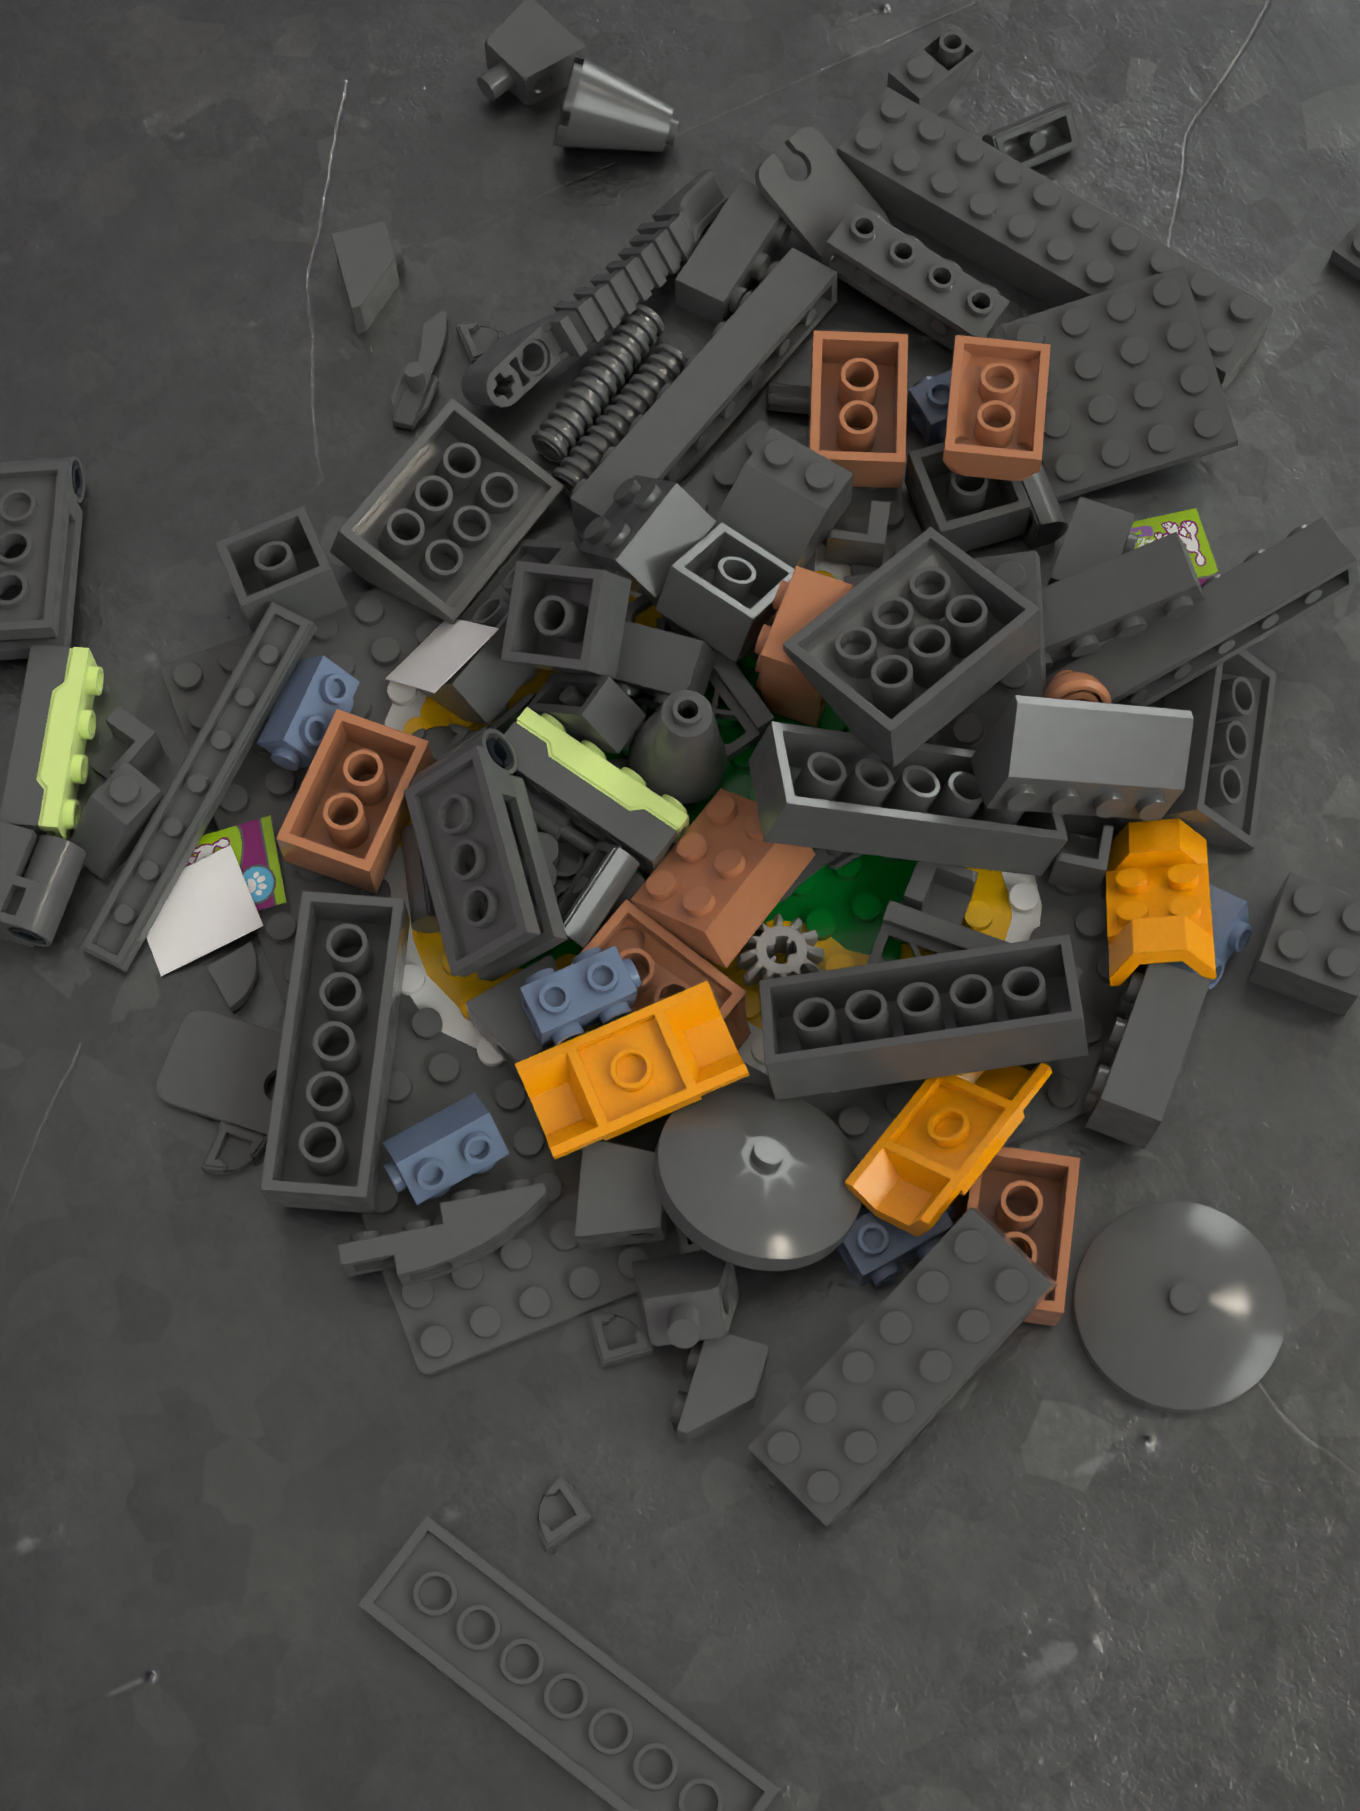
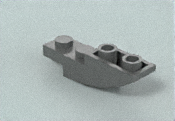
(470, 1231)

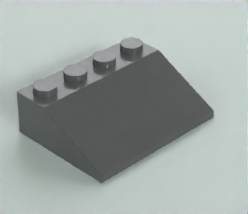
(446, 514)
(915, 645)

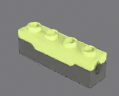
(51, 740)
(596, 794)

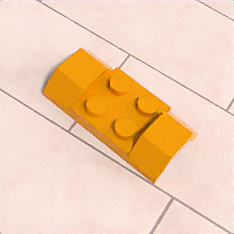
(1158, 899)
(631, 1070)
(942, 1143)

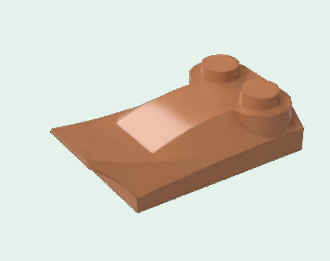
(996, 408)
(669, 966)

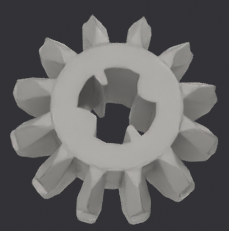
(799, 950)

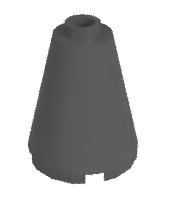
(611, 113)
(680, 749)

